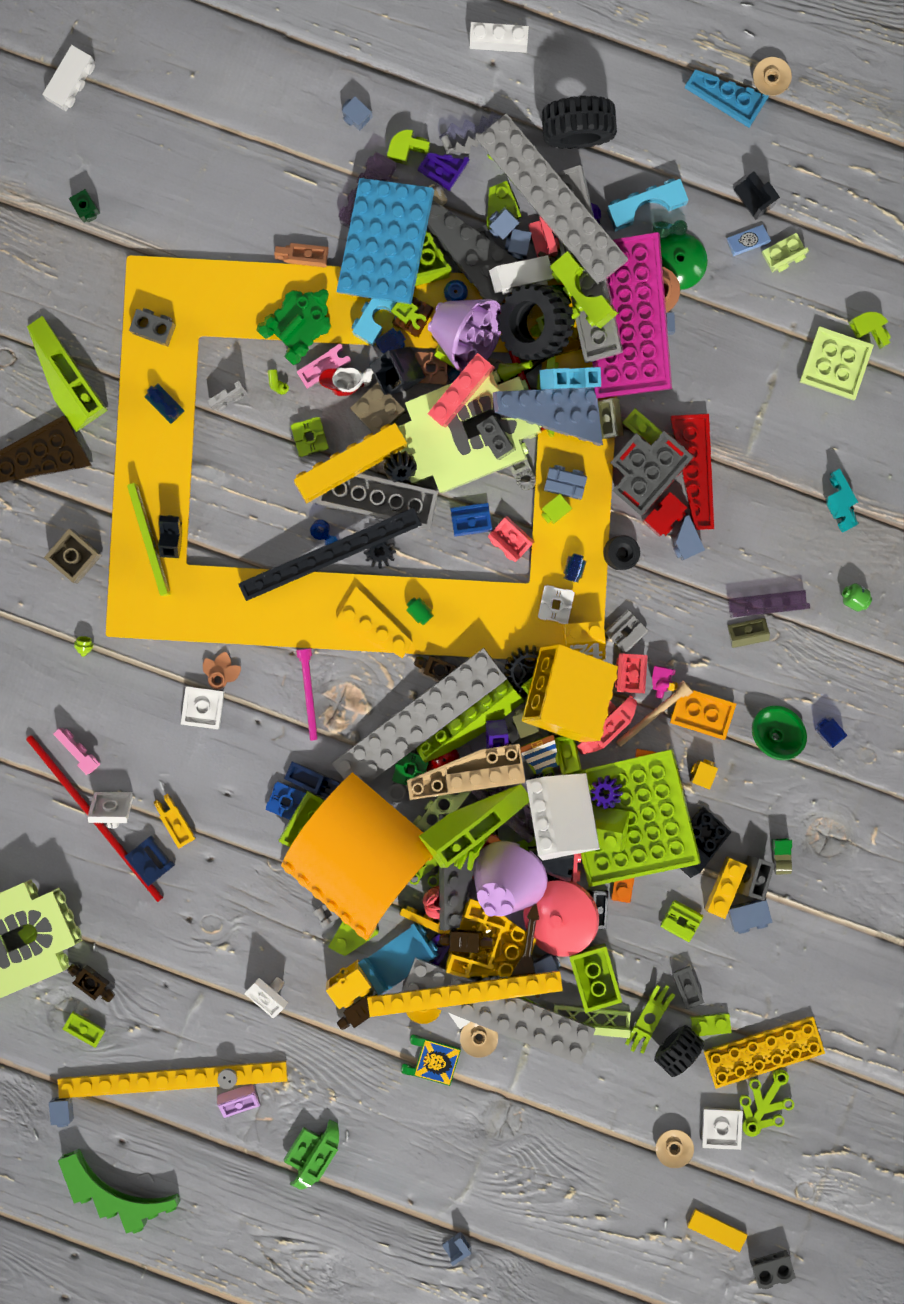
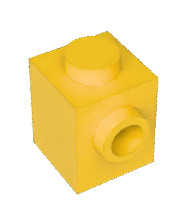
(703, 773)

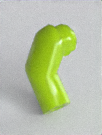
(275, 384)

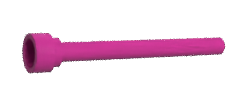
(304, 657)

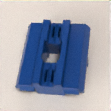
(282, 790)

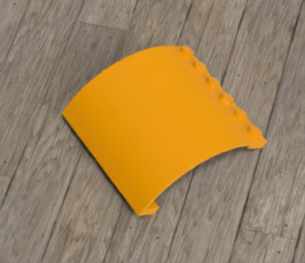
(356, 854)

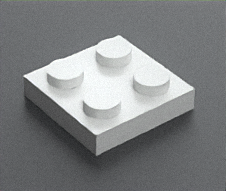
(202, 707)
(722, 1128)

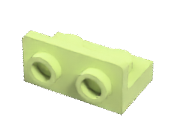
(785, 252)

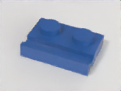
(471, 519)

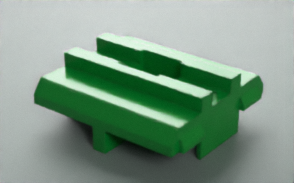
(400, 773)

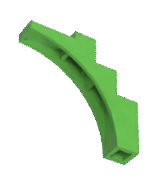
(108, 1201)

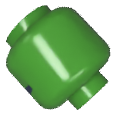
(856, 597)

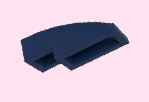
(311, 780)

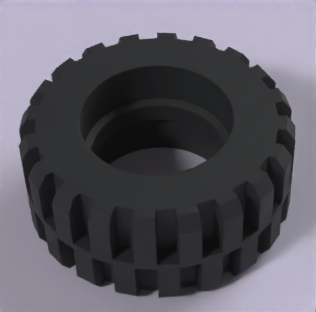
(579, 122)
(514, 321)

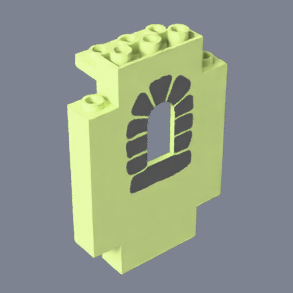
(448, 451)
(55, 933)

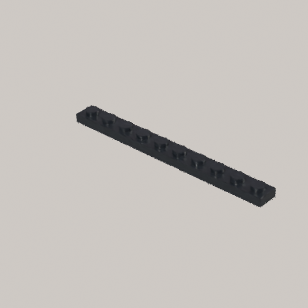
(330, 554)

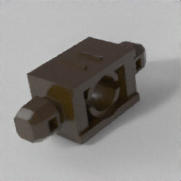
(421, 662)
(466, 941)
(107, 994)
(355, 1014)

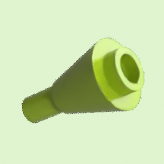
(509, 370)

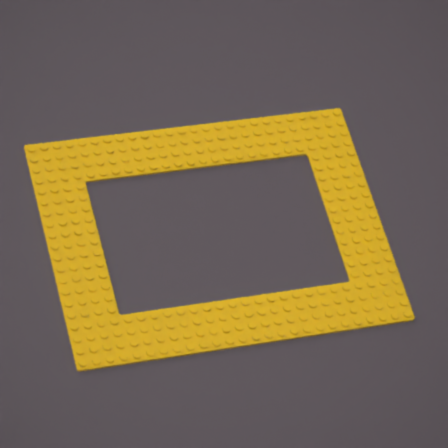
(206, 601)

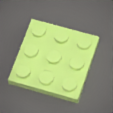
(836, 363)

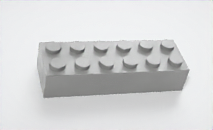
(381, 498)

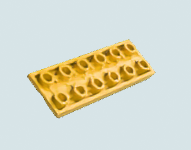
(764, 1052)

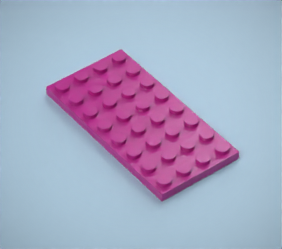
(641, 322)

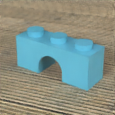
(365, 327)
(570, 378)

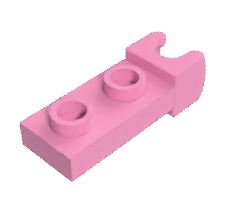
(330, 360)
(87, 763)

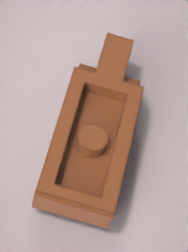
(303, 254)

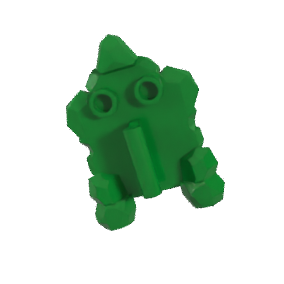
(298, 322)

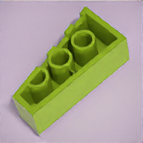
(432, 264)

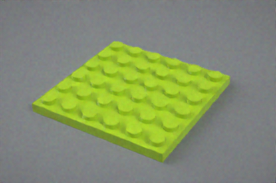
(659, 820)

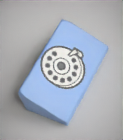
(748, 240)

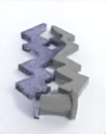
(453, 130)

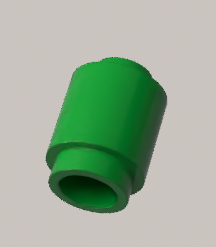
(419, 610)

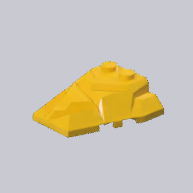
(493, 961)

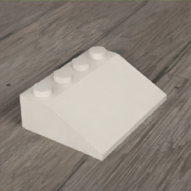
(562, 815)

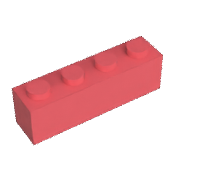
(461, 390)

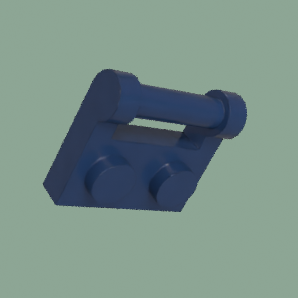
(144, 864)

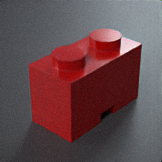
(670, 510)

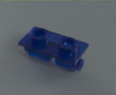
(164, 403)

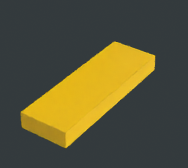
(717, 1230)

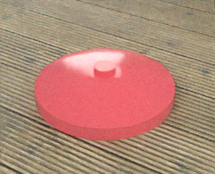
(566, 919)

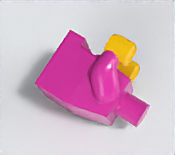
(662, 680)

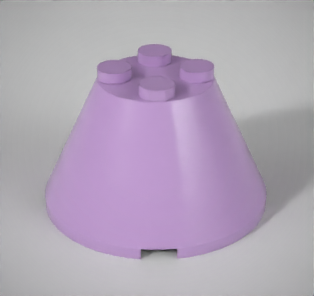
(466, 329)
(508, 878)

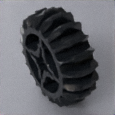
(519, 658)

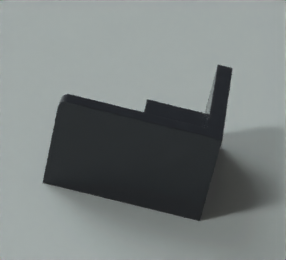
(756, 196)

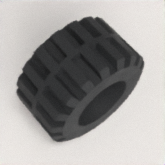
(679, 1051)

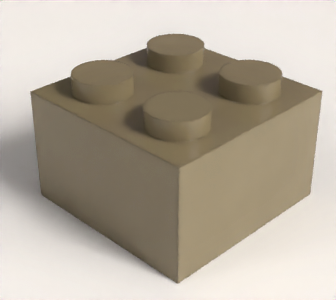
(377, 409)
(73, 556)

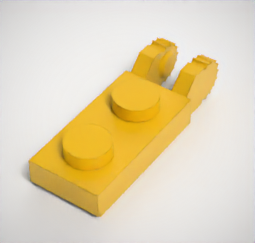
(175, 822)
(426, 921)

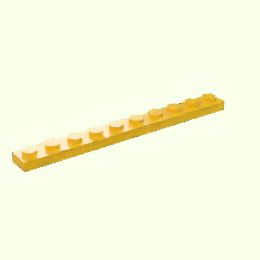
(464, 993)

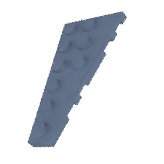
(559, 410)

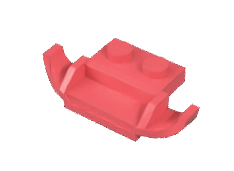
(616, 721)

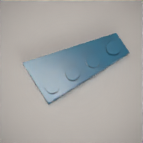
(735, 101)

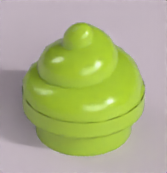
(83, 645)

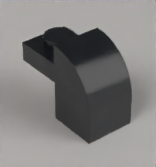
(170, 536)

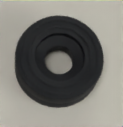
(632, 552)

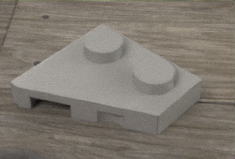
(220, 400)

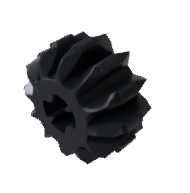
(400, 466)
(380, 559)

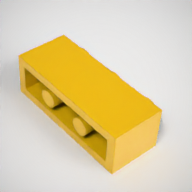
(725, 887)

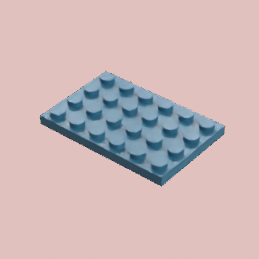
(385, 240)

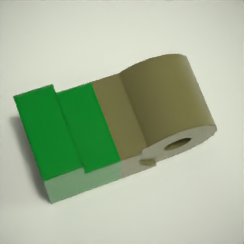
(782, 856)

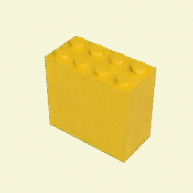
(570, 693)

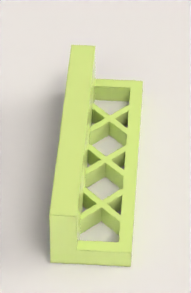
(601, 1029)

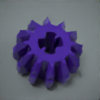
(608, 799)

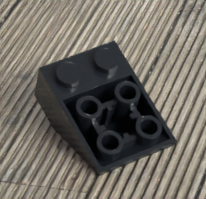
(709, 837)

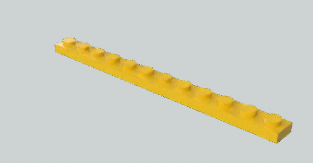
(169, 1079)

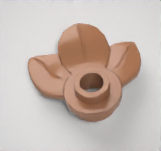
(222, 668)

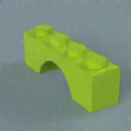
(569, 273)

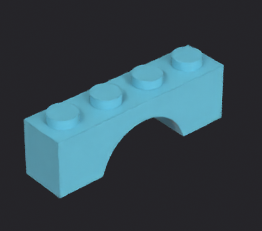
(670, 196)

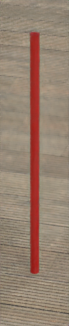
(85, 807)

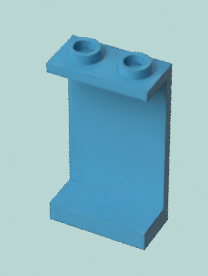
(395, 959)

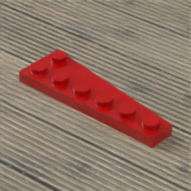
(694, 435)

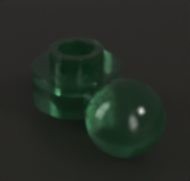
(665, 228)

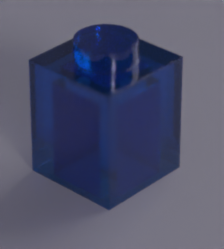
(390, 341)
(830, 731)

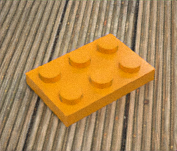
(703, 714)

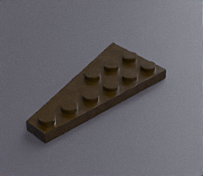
(43, 452)

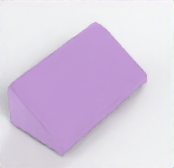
(237, 1100)

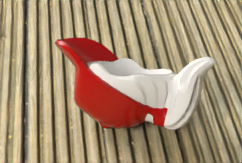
(345, 380)

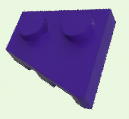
(443, 168)

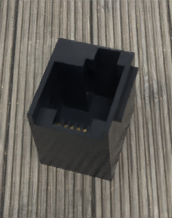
(397, 370)

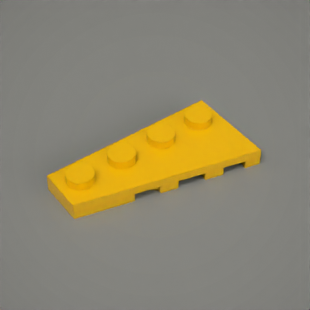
(371, 622)

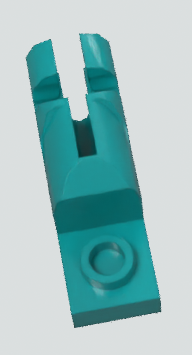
(841, 501)

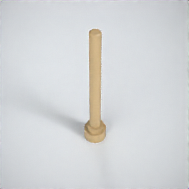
(682, 690)

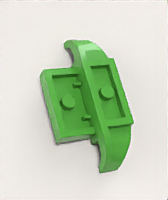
(312, 1154)

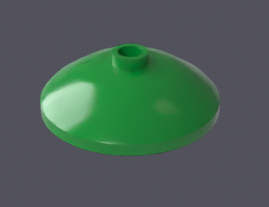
(695, 260)
(785, 727)

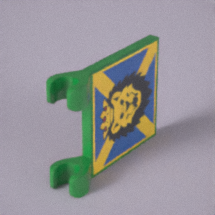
(435, 1061)

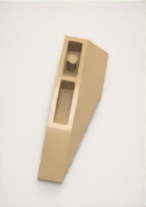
(473, 772)

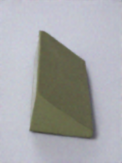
(610, 418)
(748, 632)

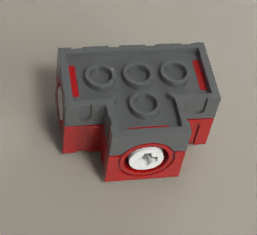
(649, 469)

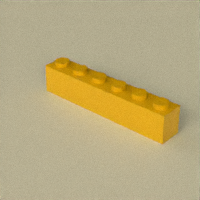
(350, 462)

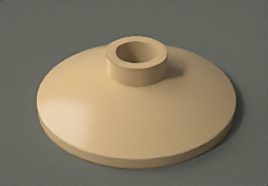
(772, 67)
(475, 1047)
(678, 1157)

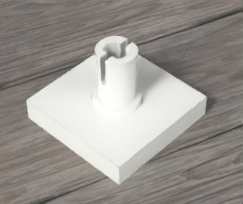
(110, 808)
(267, 996)

